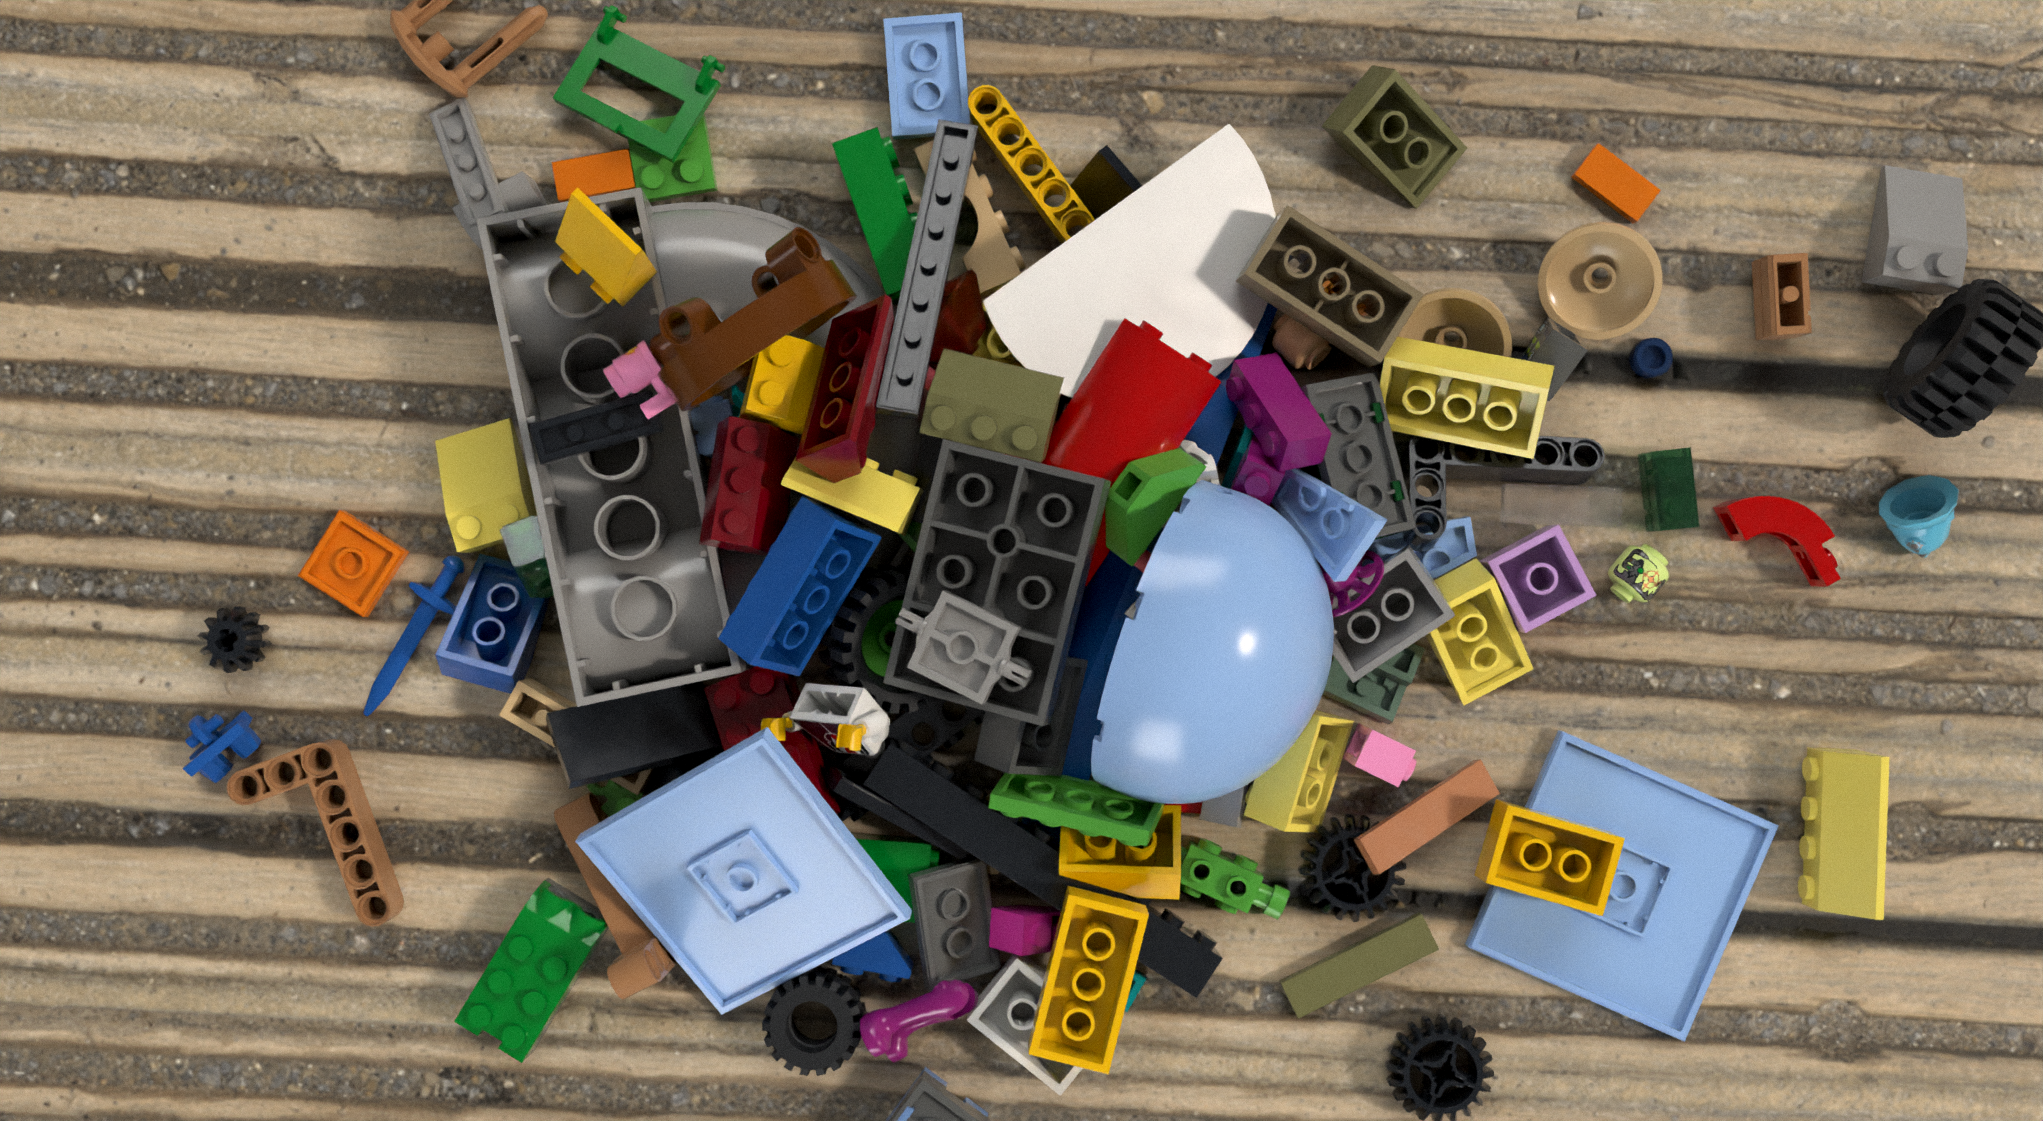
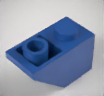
(879, 955)

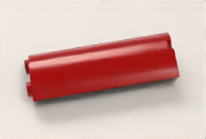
(1128, 408)

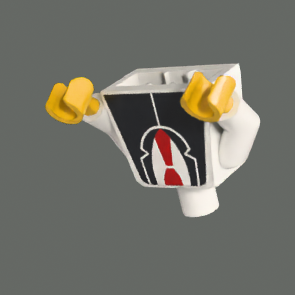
(838, 717)

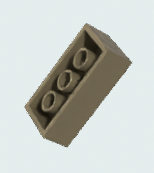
(1354, 281)

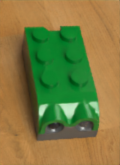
(534, 969)

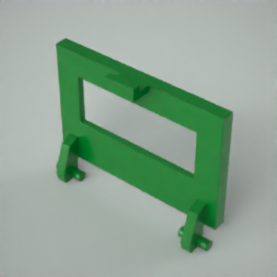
(650, 66)

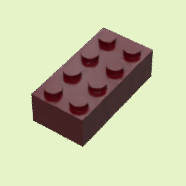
(763, 693)

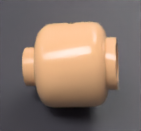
(1299, 344)

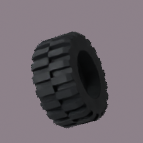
(1965, 358)

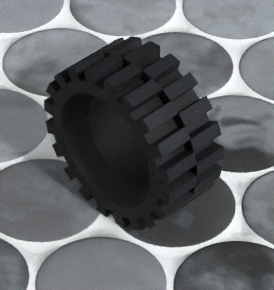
(846, 633)

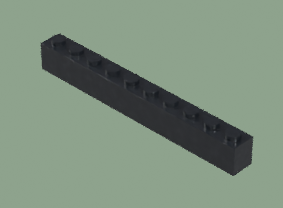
(1026, 855)

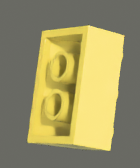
(869, 495)
(1299, 786)

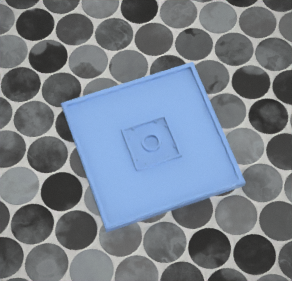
(744, 872)
(1670, 900)

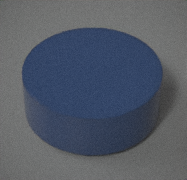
(1651, 357)

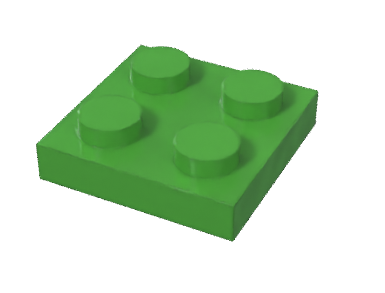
(687, 176)

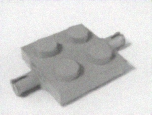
(963, 647)

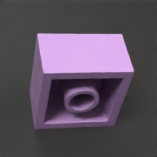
(1539, 577)

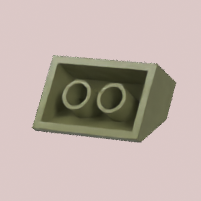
(992, 405)

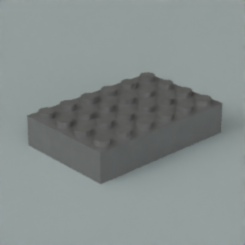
(1015, 545)

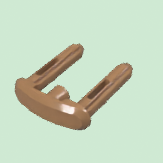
(436, 48)

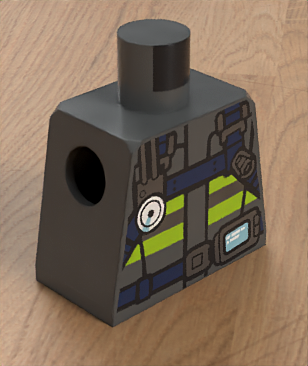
(1555, 347)

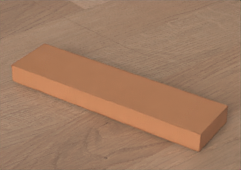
(1426, 816)

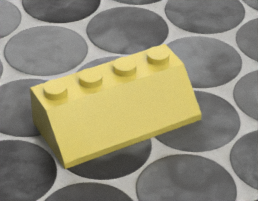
(1844, 832)

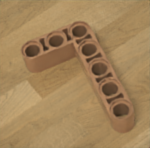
(335, 819)
(643, 956)

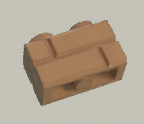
(1781, 296)

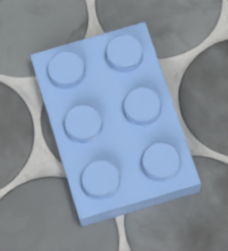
(925, 73)

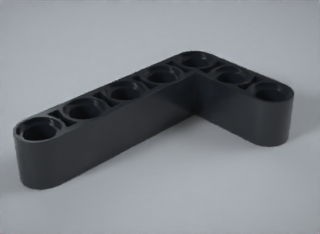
(1485, 467)

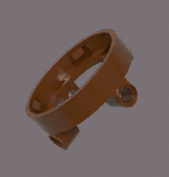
(711, 355)

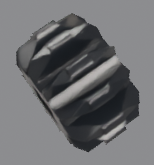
(227, 627)

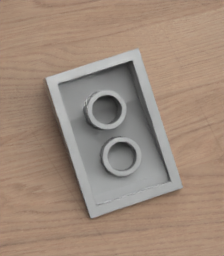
(1917, 232)

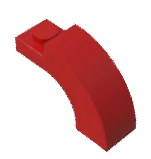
(1791, 523)

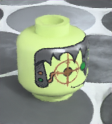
(1638, 573)

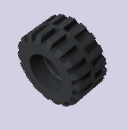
(800, 1049)

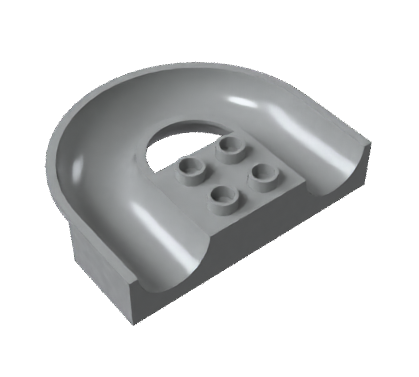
(626, 521)

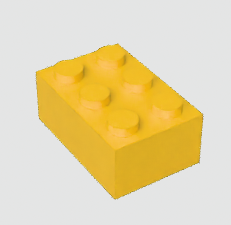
(1549, 857)

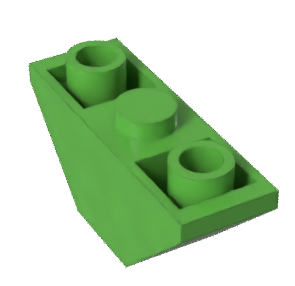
(1146, 499)

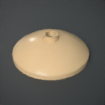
(1605, 305)
(1461, 311)

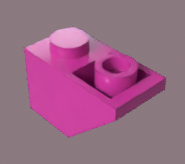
(1023, 928)

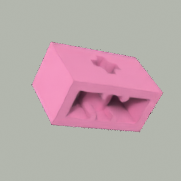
(1380, 755)

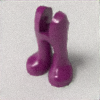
(888, 1028)

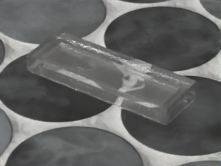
(1561, 505)

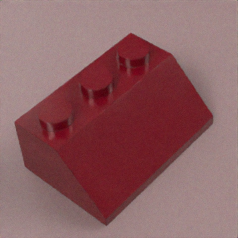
(744, 490)

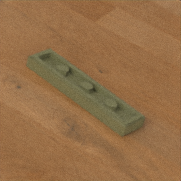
(1359, 965)

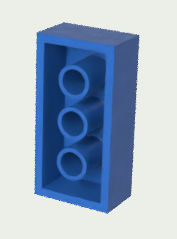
(799, 587)

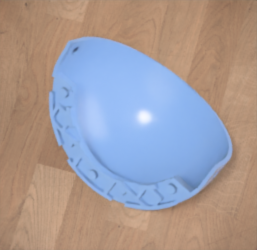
(1217, 656)

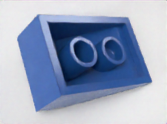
(492, 628)

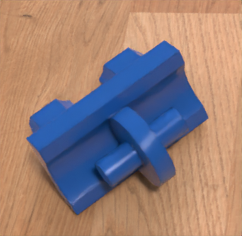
(208, 757)

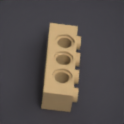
(528, 710)

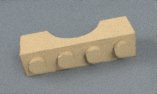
(990, 254)

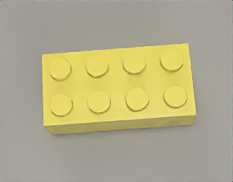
(1465, 396)

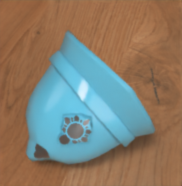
(1920, 512)

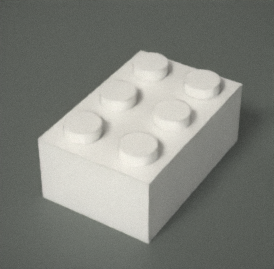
(1007, 1015)

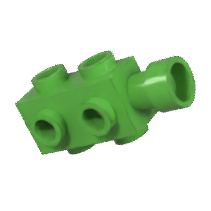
(1222, 874)

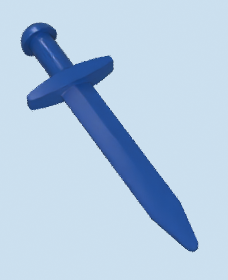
(433, 600)

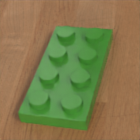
(1077, 805)

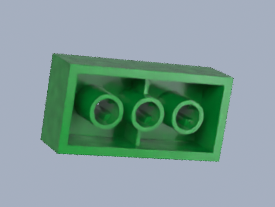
(879, 203)

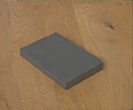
(953, 921)

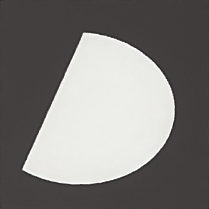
(1154, 258)

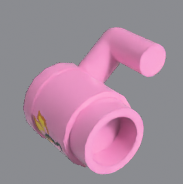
(636, 371)

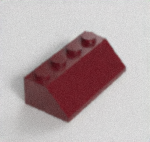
(847, 391)

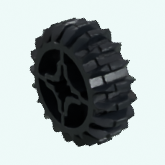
(1334, 873)
(1444, 1052)

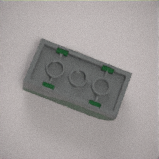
(1361, 450)

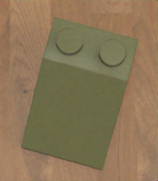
(1395, 134)

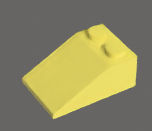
(483, 484)
(1480, 642)

